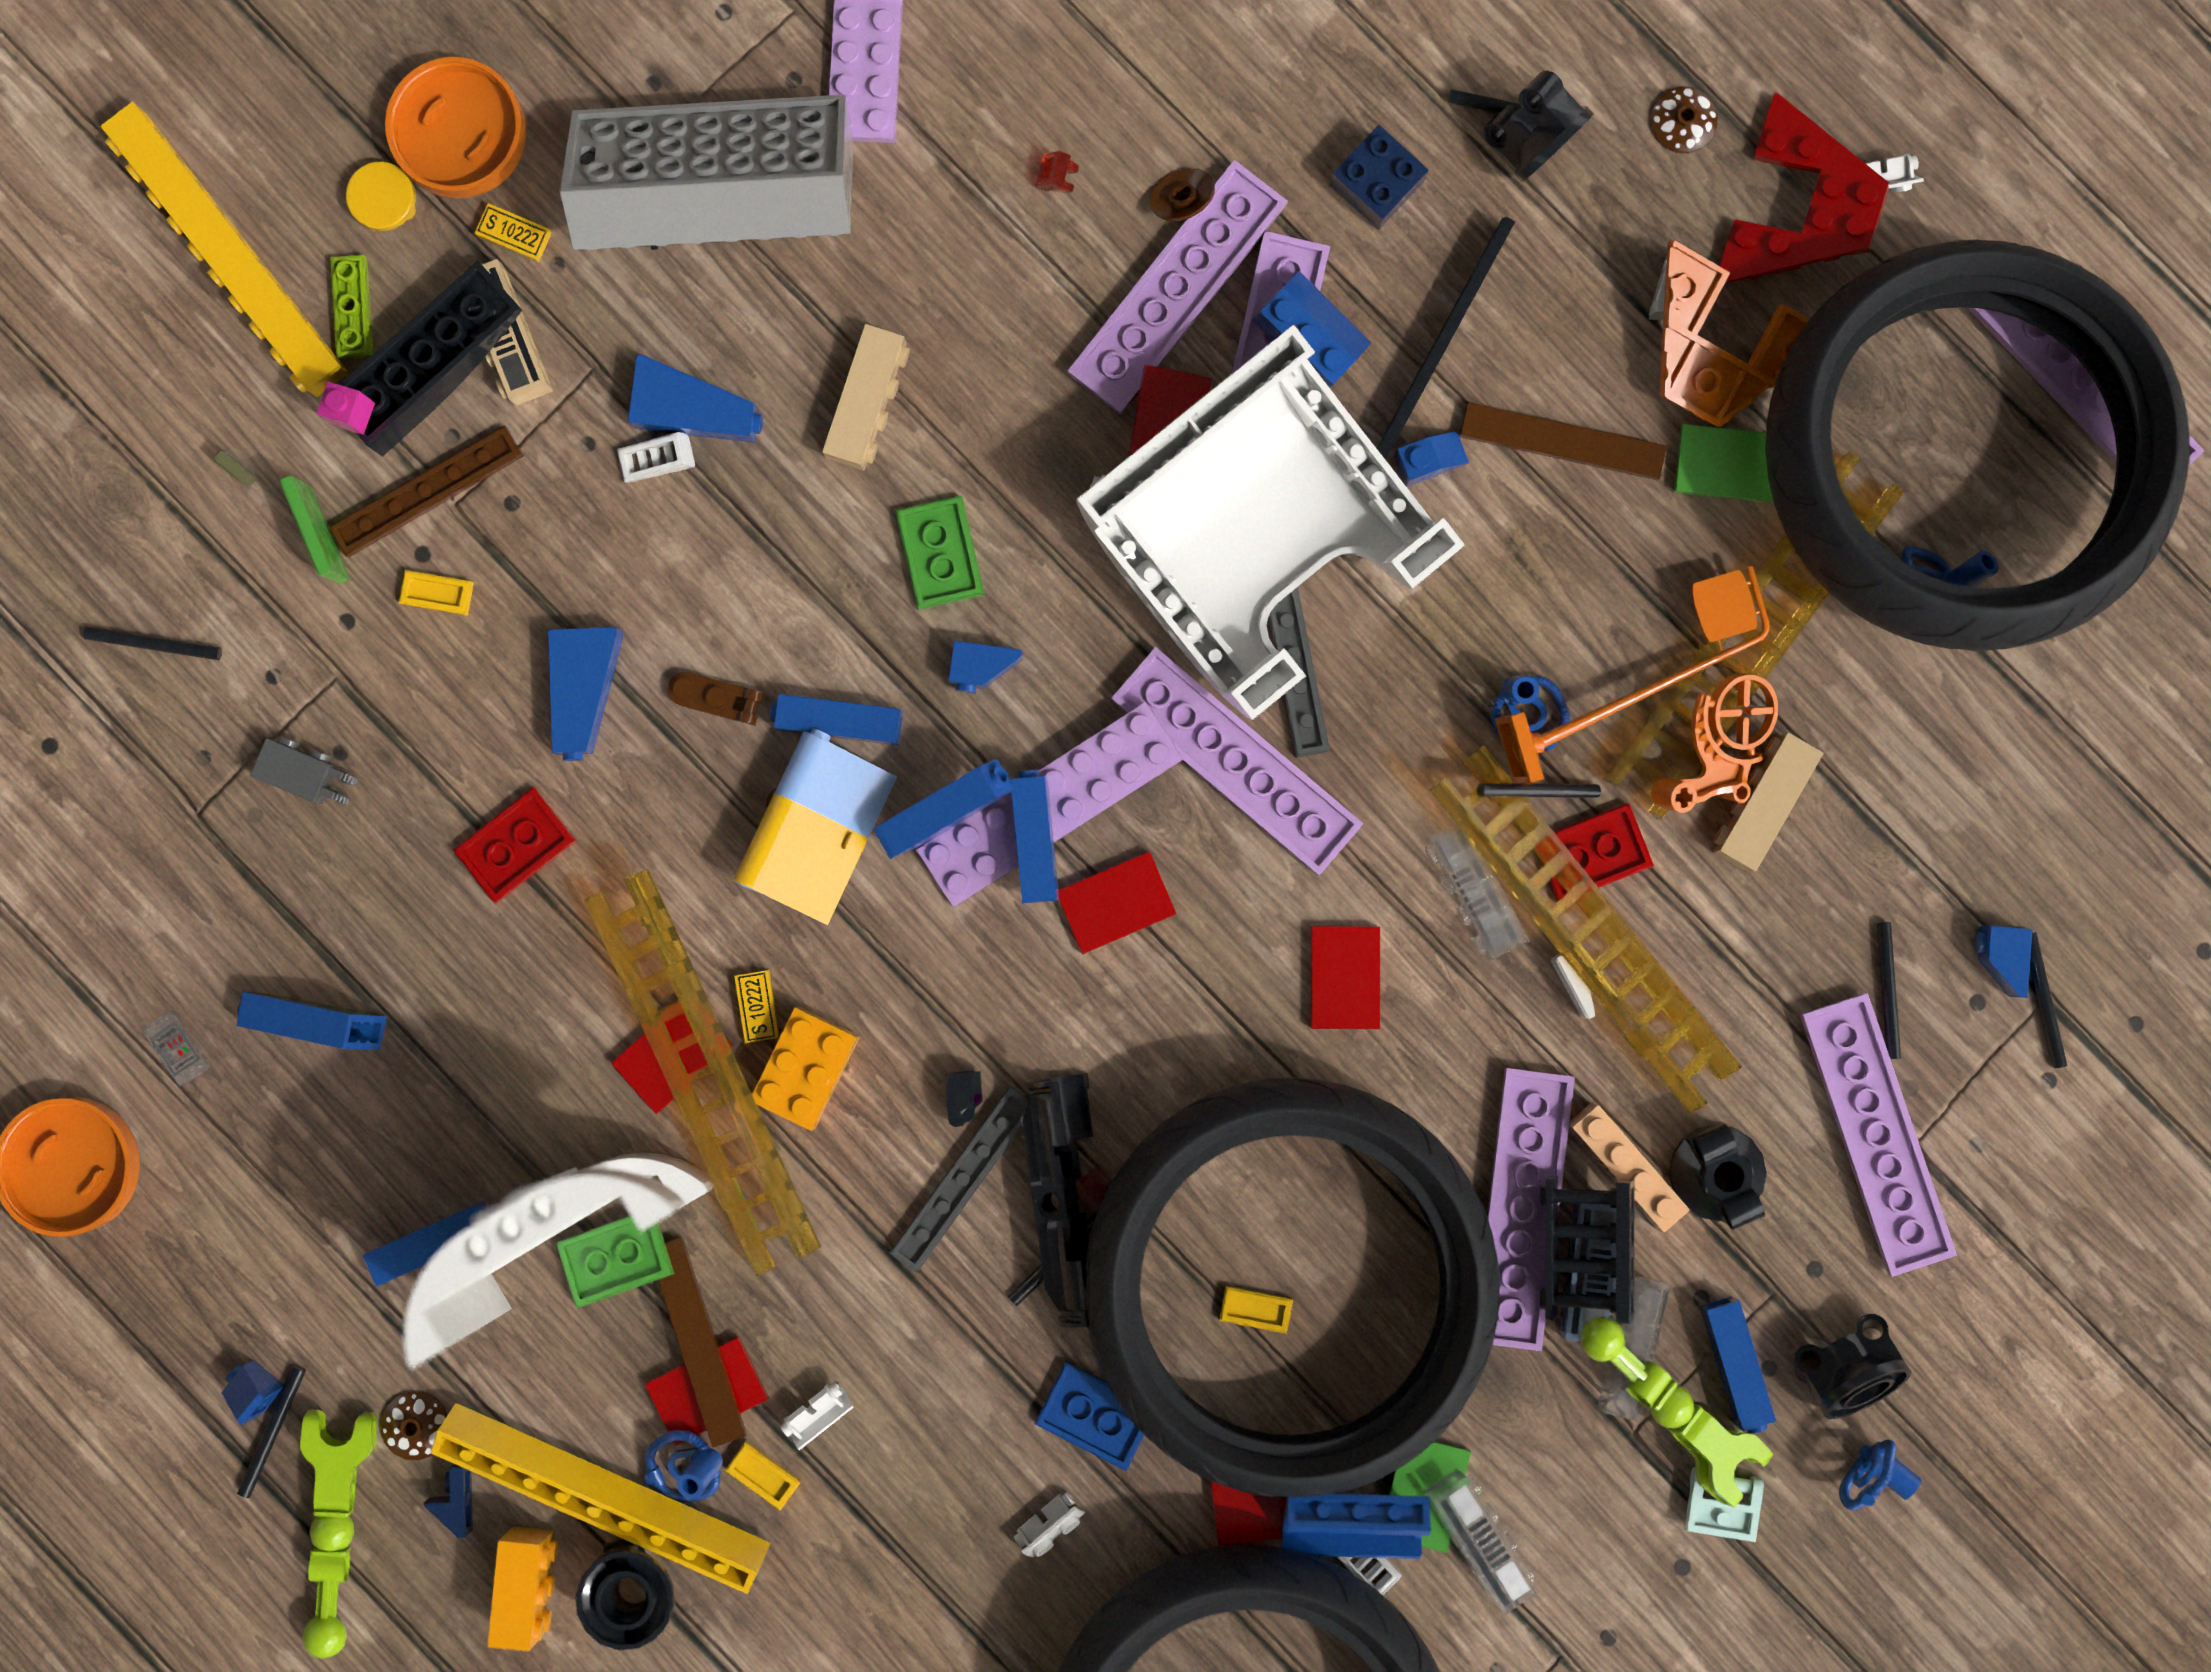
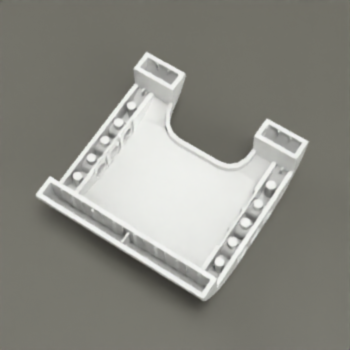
(1247, 507)
(457, 1286)

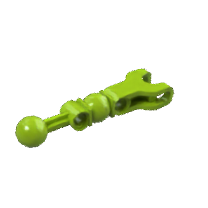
(1671, 1406)
(332, 1527)

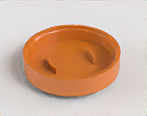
(455, 127)
(67, 1166)

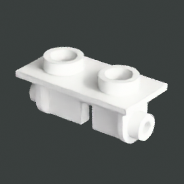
(1898, 172)
(823, 1411)
(1039, 1535)

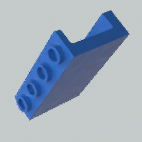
(1357, 1525)

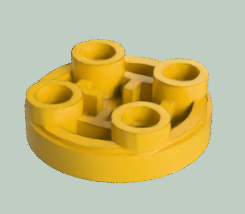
(381, 196)

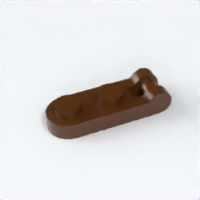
(714, 697)

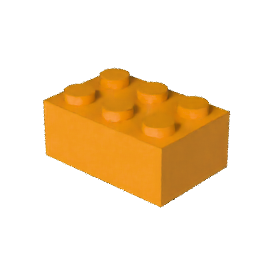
(804, 1068)
(522, 1588)

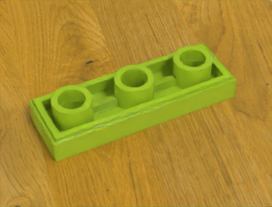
(354, 326)

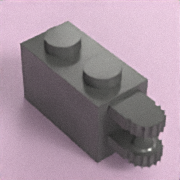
(299, 772)

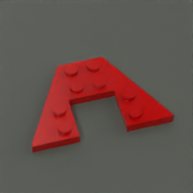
(1841, 210)

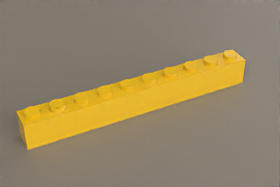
(224, 249)
(600, 1498)

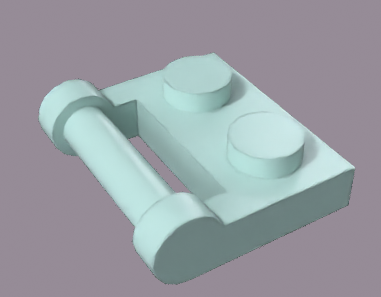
(1711, 1517)

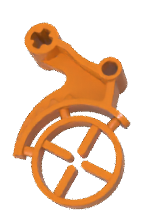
(1720, 773)

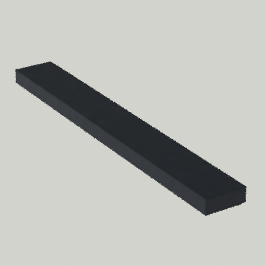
(1445, 336)

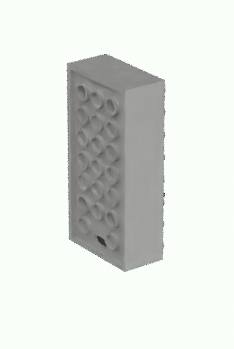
(708, 172)

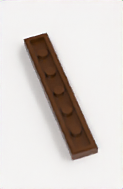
(1563, 441)
(426, 491)
(700, 1348)

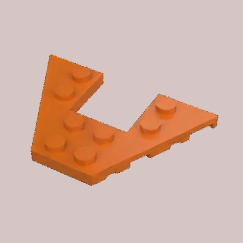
(1694, 370)

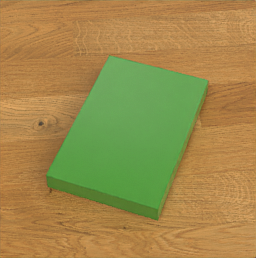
(1722, 463)
(314, 529)
(940, 552)
(613, 1260)
(1422, 1473)

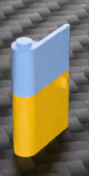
(815, 827)

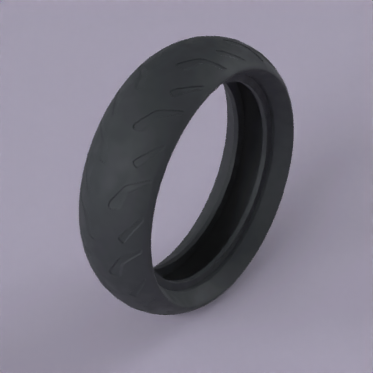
(2082, 316)
(1413, 1413)
(1243, 1580)

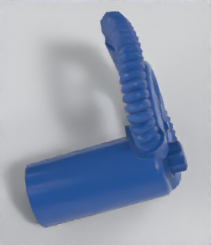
(1970, 573)
(1525, 690)
(1882, 1464)
(694, 1480)

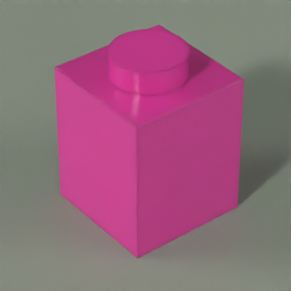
(345, 408)

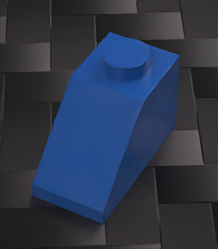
(1430, 458)
(980, 665)
(2006, 957)
(250, 1391)

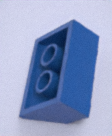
(1321, 324)

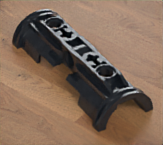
(1052, 1122)

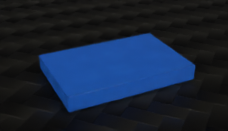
(1090, 1417)

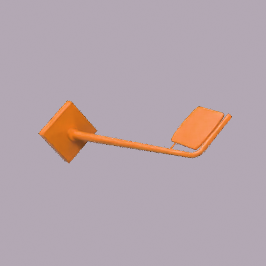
(1723, 610)

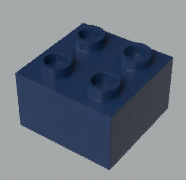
(1378, 177)

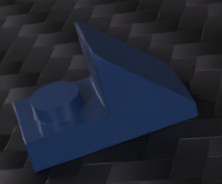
(456, 1509)

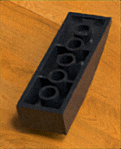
(432, 355)

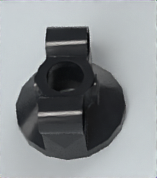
(1539, 127)
(1694, 1168)
(1853, 1370)
(609, 1616)

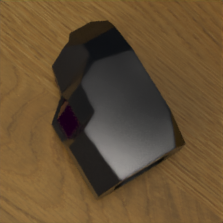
(963, 1096)

